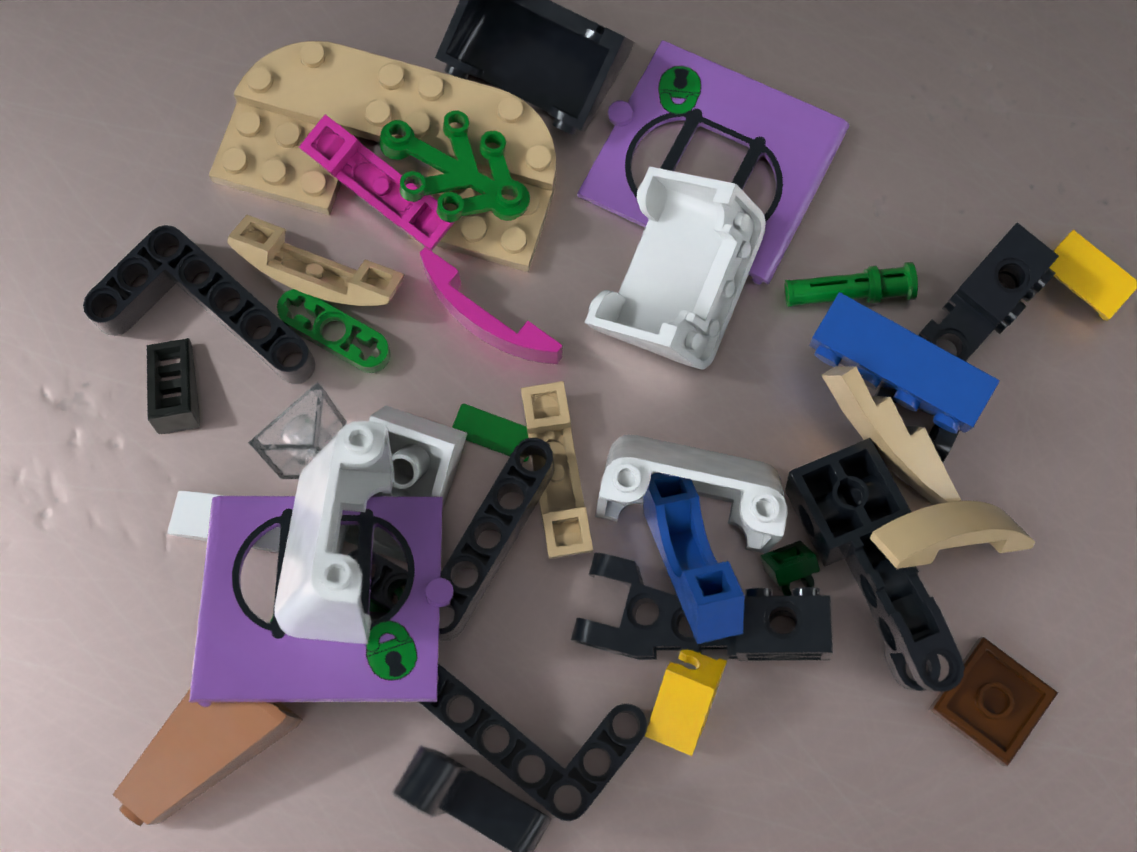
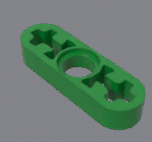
(366, 335)

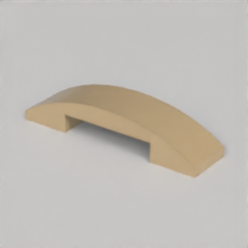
(311, 274)
(562, 501)
(921, 533)

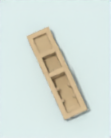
(902, 447)

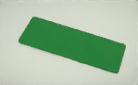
(490, 430)

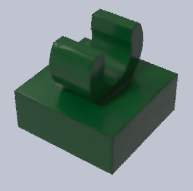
(790, 564)

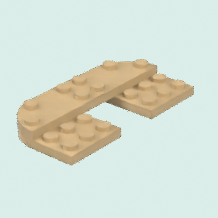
(363, 92)

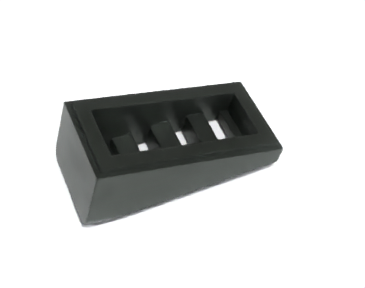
(176, 412)

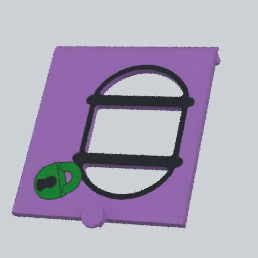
(772, 124)
(258, 662)

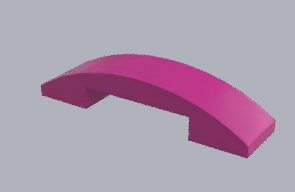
(373, 181)
(527, 344)

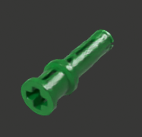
(870, 285)

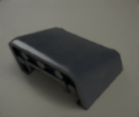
(536, 55)

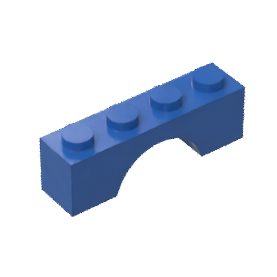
(703, 586)

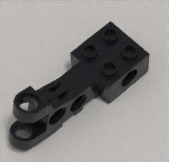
(986, 305)
(840, 507)
(758, 642)

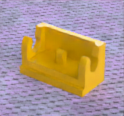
(1092, 275)
(685, 701)

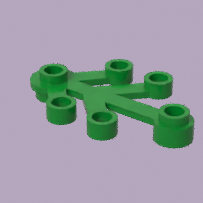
(458, 172)

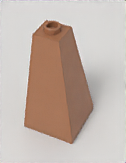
(198, 751)

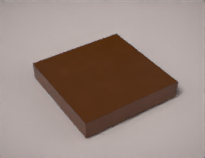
(994, 702)

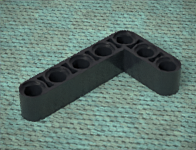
(211, 294)
(467, 552)
(520, 746)
(443, 786)

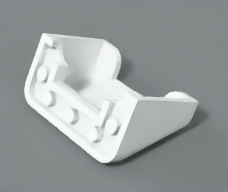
(684, 268)
(748, 484)
(317, 586)

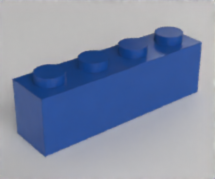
(904, 364)

